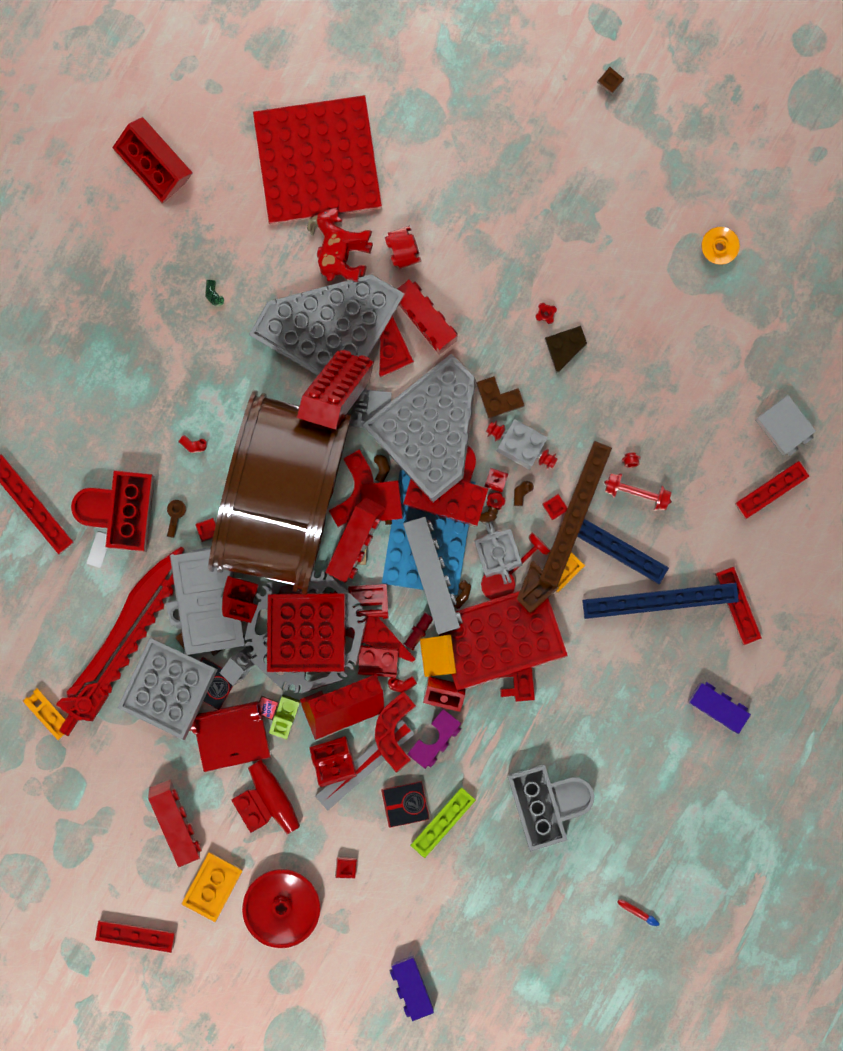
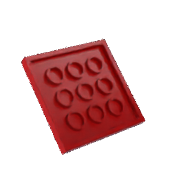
(306, 632)

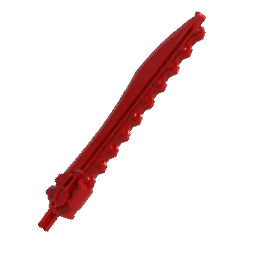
(94, 695)

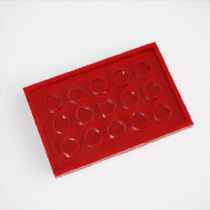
(503, 640)

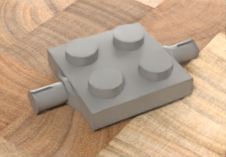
(498, 553)

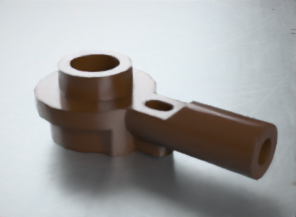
(176, 510)

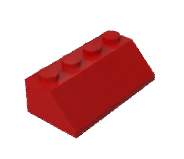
(152, 159)
(344, 707)

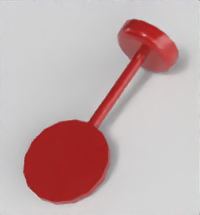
(494, 587)

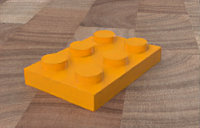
(212, 887)

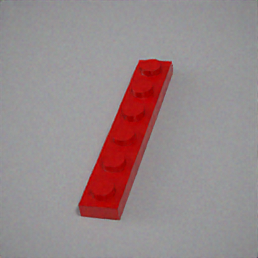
(33, 507)

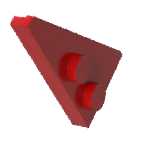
(393, 350)
(378, 635)

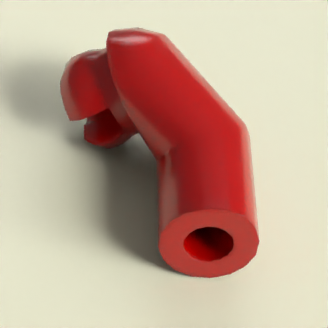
(400, 686)

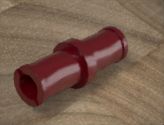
(418, 631)

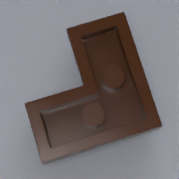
(496, 403)

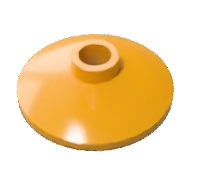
(727, 239)

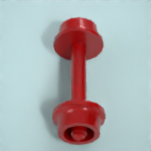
(662, 498)

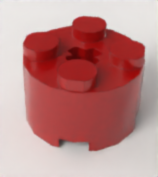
(403, 247)

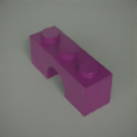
(425, 753)

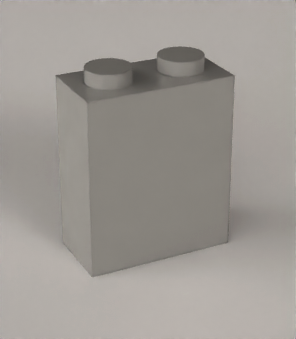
(786, 426)

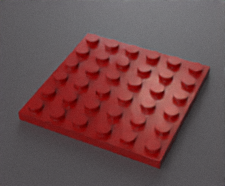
(317, 159)

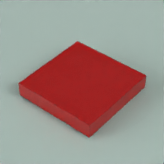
(387, 495)

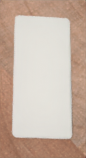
(98, 550)

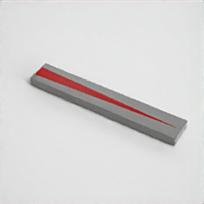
(364, 766)

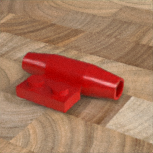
(265, 801)

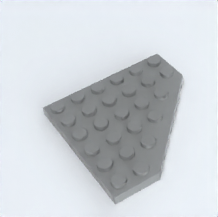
(328, 320)
(429, 427)

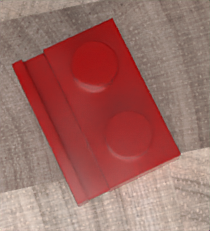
(378, 661)

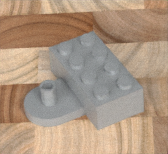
(546, 805)

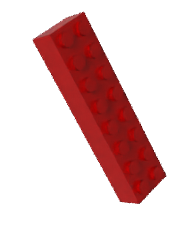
(335, 389)

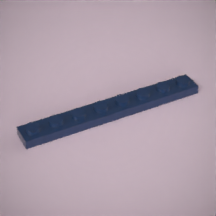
(660, 600)

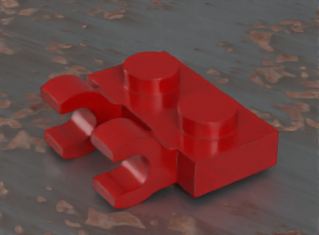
(523, 686)

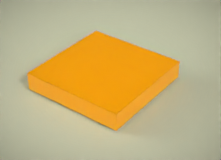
(437, 655)

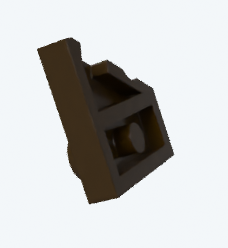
(565, 346)

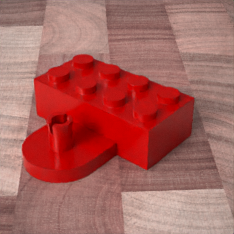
(459, 503)
(121, 510)

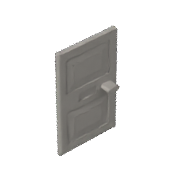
(200, 605)

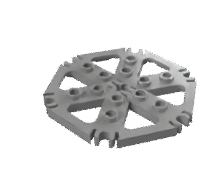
(259, 642)

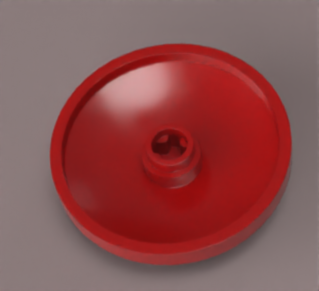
(281, 908)

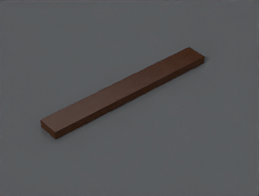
(575, 514)

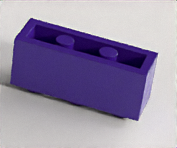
(719, 707)
(411, 988)

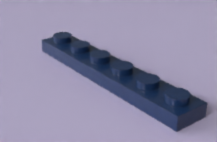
(622, 552)

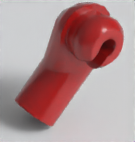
(193, 446)

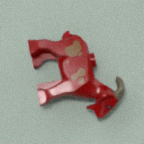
(336, 246)

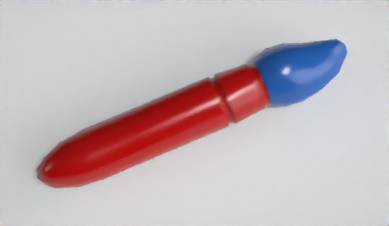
(637, 912)

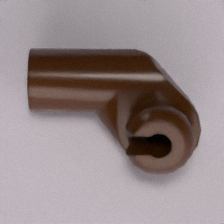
(384, 467)
(520, 491)
(488, 516)

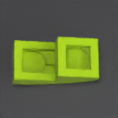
(284, 717)

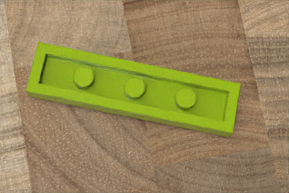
(443, 822)

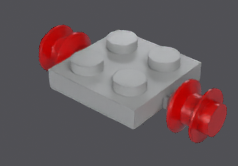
(522, 444)

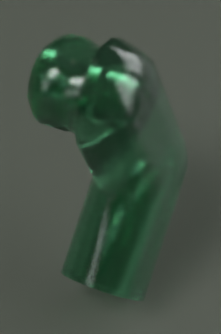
(211, 295)

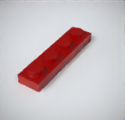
(772, 490)
(740, 610)
(135, 936)

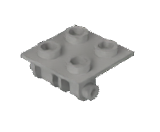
(368, 405)

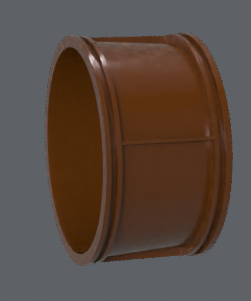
(277, 493)

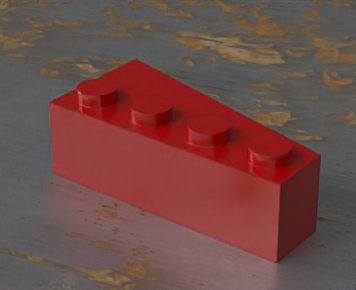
(426, 318)
(355, 539)
(173, 823)

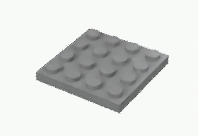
(167, 688)

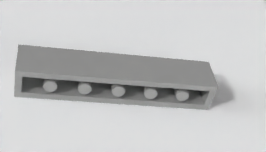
(431, 575)

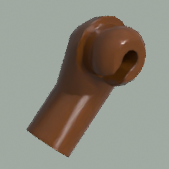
(464, 595)

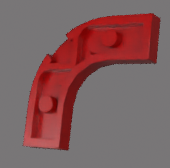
(362, 475)
(386, 728)

